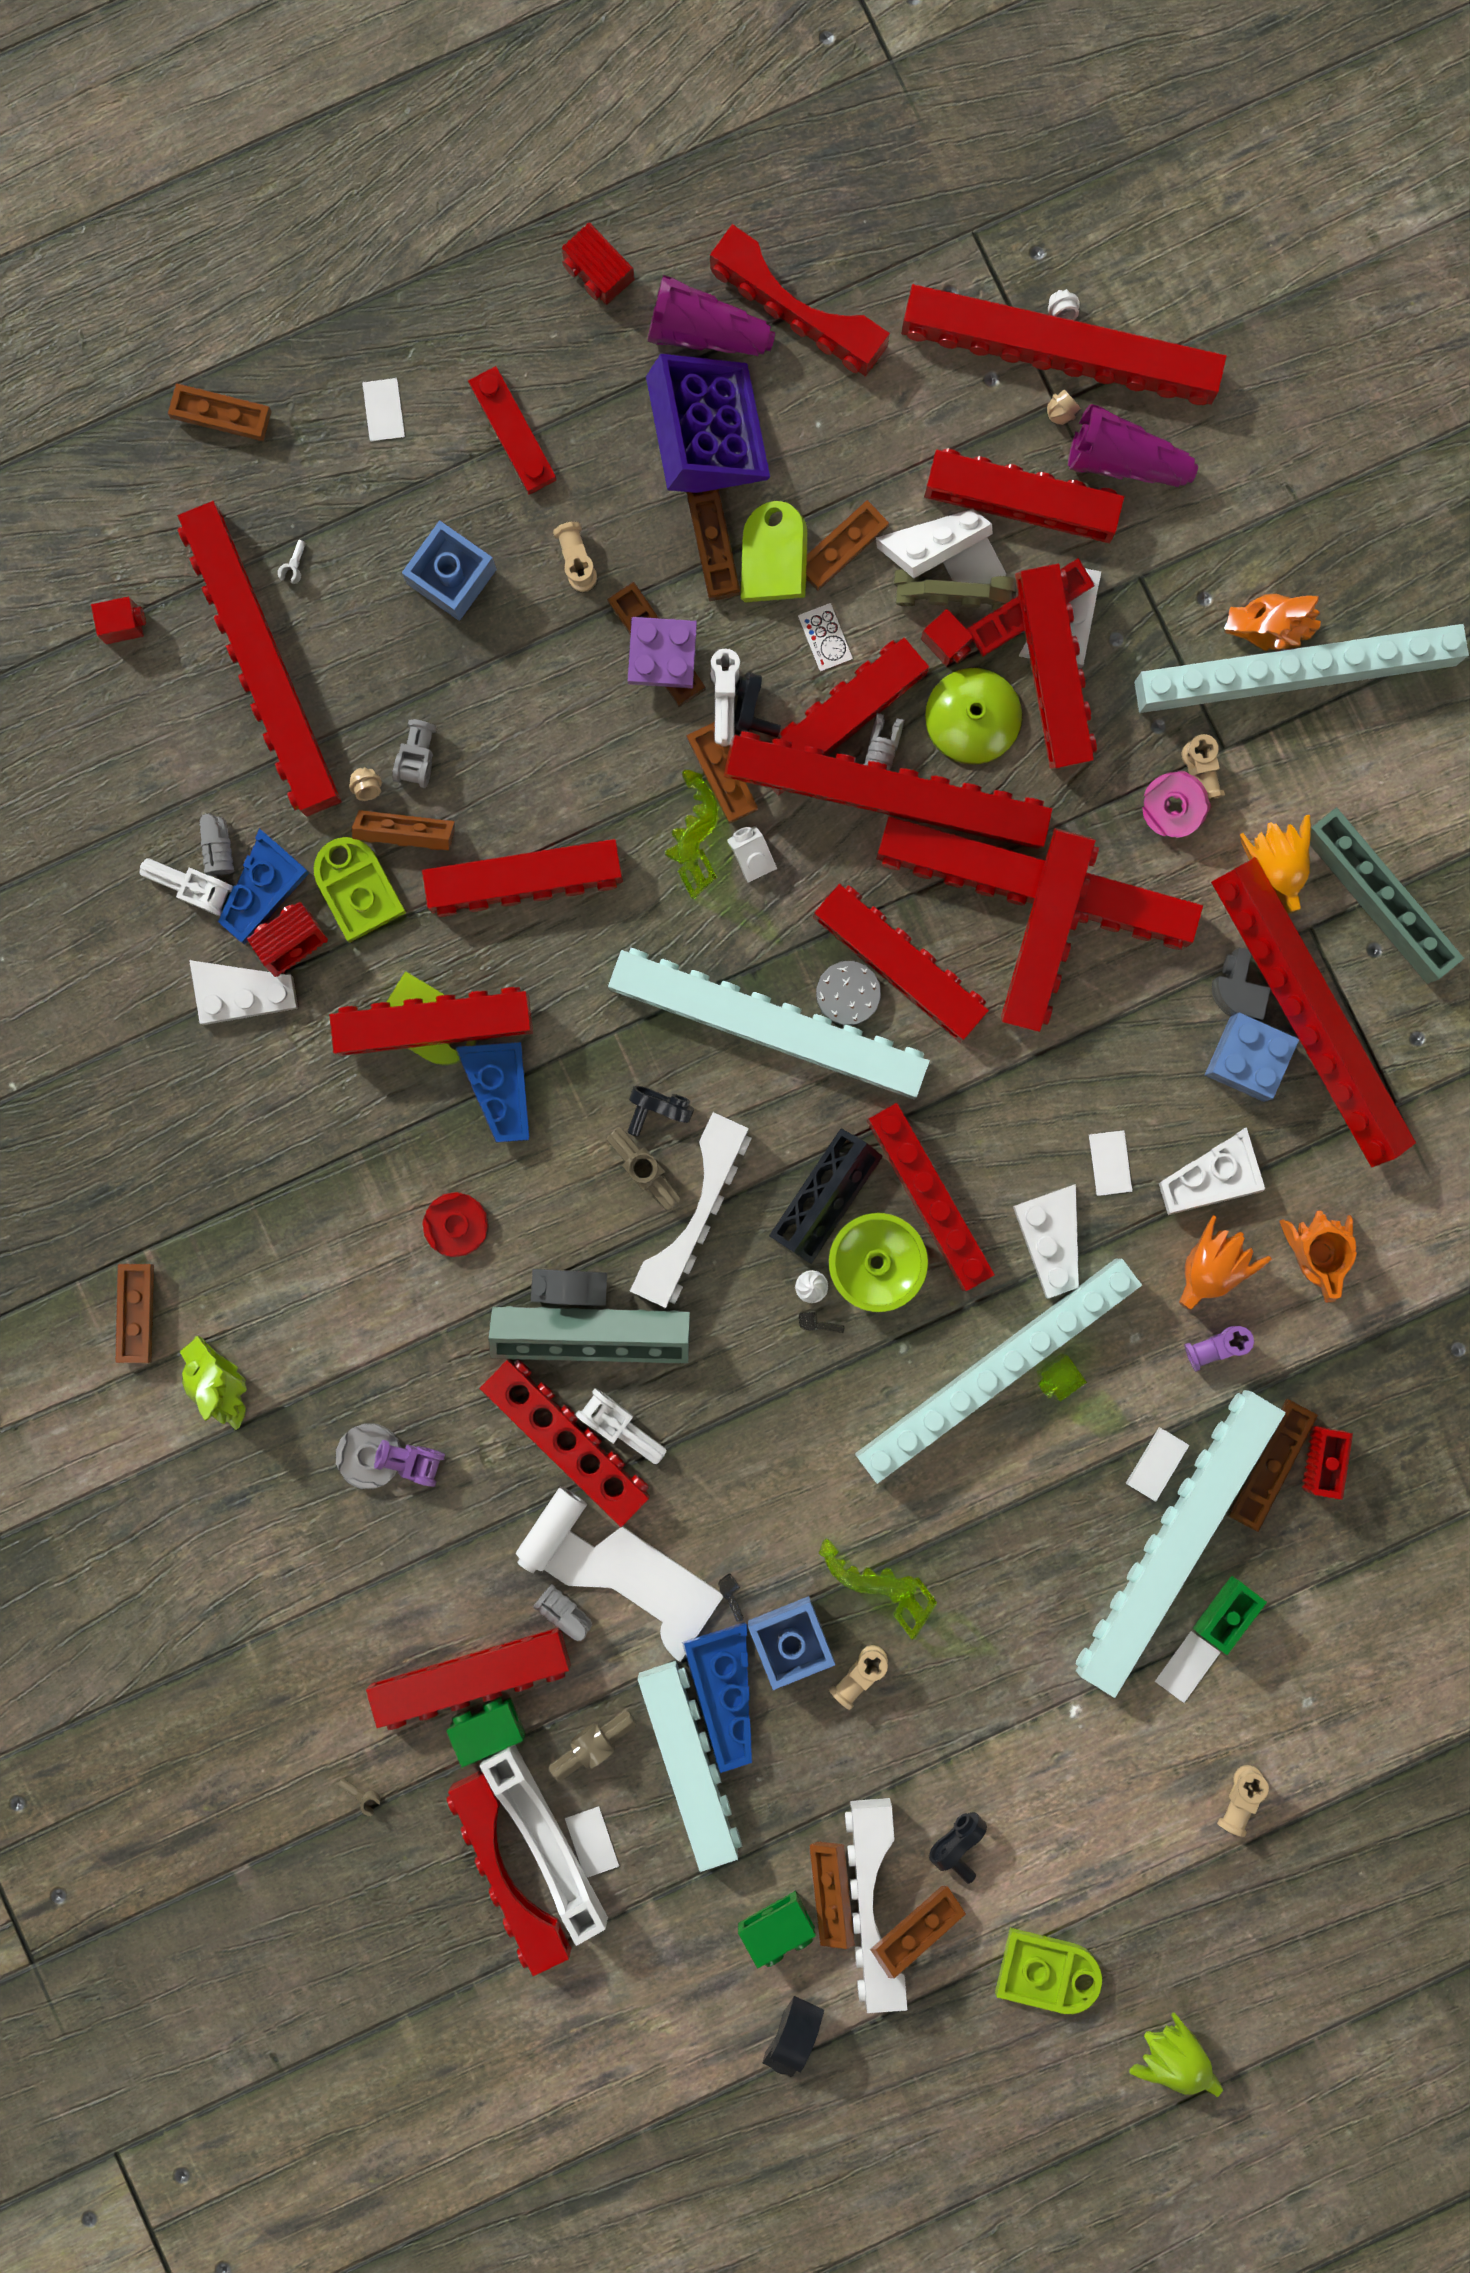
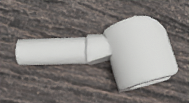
(293, 564)

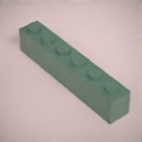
(1383, 897)
(589, 1335)

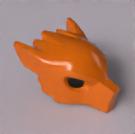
(1275, 621)
(1323, 1252)
(1217, 1266)

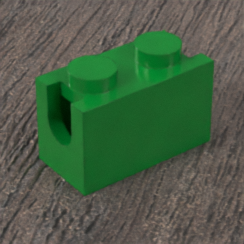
(1229, 1615)
(485, 1731)
(777, 1930)

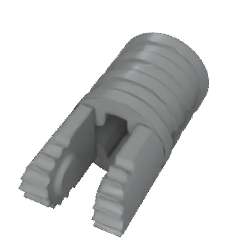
(880, 748)
(215, 846)
(563, 1613)

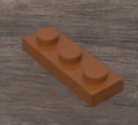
(219, 412)
(844, 544)
(731, 794)
(403, 830)
(134, 1313)
(832, 1895)
(918, 1932)

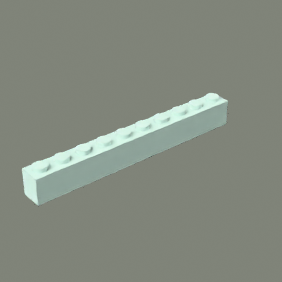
(1301, 668)
(769, 1024)
(998, 1369)
(1179, 1542)

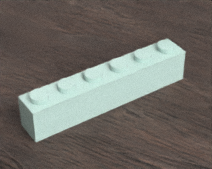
(688, 1765)

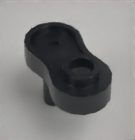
(747, 690)
(646, 1099)
(949, 1849)

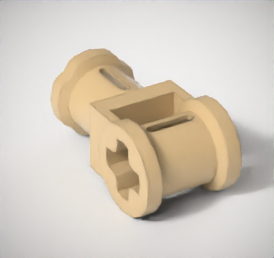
(575, 556)
(1205, 766)
(860, 1677)
(1244, 1801)

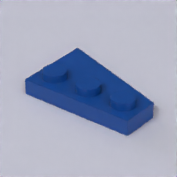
(262, 887)
(499, 1087)

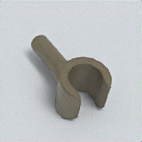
(361, 1796)

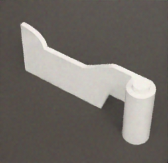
(621, 1564)

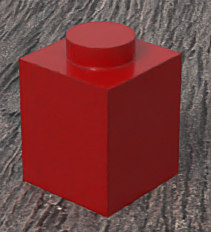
(118, 620)
(947, 638)

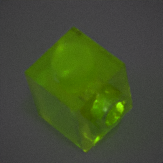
(1060, 1378)

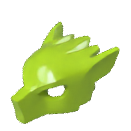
(213, 1383)
(1177, 2061)

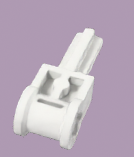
(724, 693)
(192, 887)
(614, 1422)

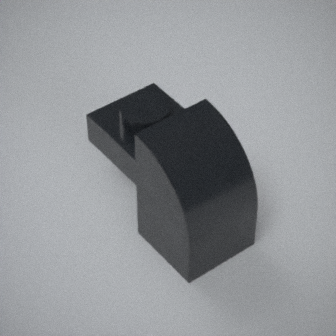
(794, 2037)

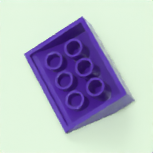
(706, 423)

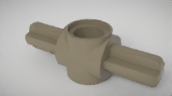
(655, 1182)
(592, 1745)

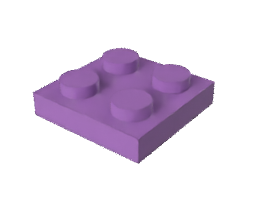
(662, 652)

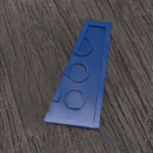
(721, 1683)

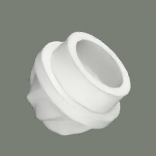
(1064, 305)
(811, 1286)

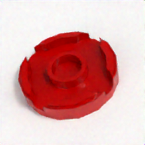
(455, 1224)

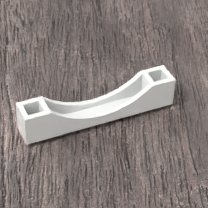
(661, 1273)
(872, 1837)
(565, 1878)

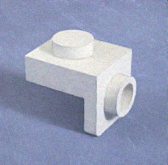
(751, 853)

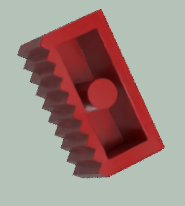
(597, 264)
(287, 938)
(1327, 1462)

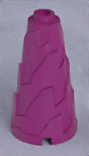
(701, 322)
(1124, 449)

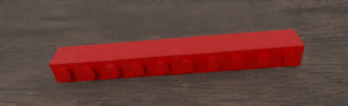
(1063, 345)
(259, 659)
(886, 791)
(1018, 875)
(1314, 1013)

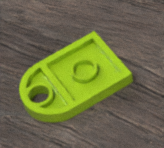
(774, 555)
(357, 889)
(410, 988)
(1044, 1973)

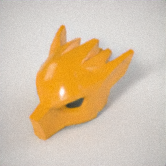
(1283, 859)

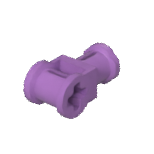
(1218, 1347)
(413, 1463)

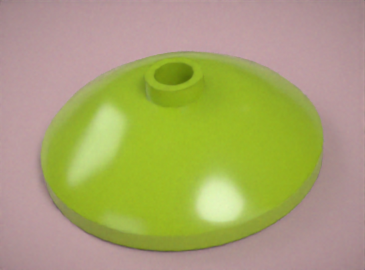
(967, 736)
(902, 1267)

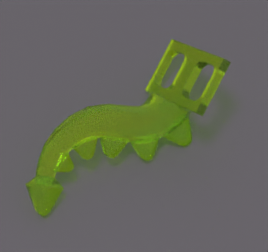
(689, 839)
(885, 1584)

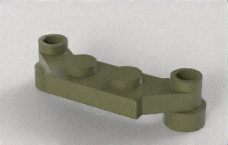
(941, 592)

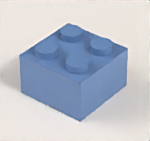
(449, 570)
(1251, 1057)
(791, 1643)

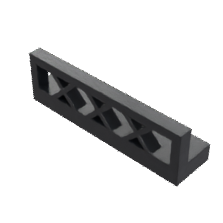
(831, 1198)

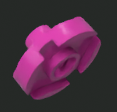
(1194, 804)

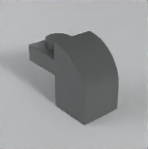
(1235, 994)
(569, 1287)

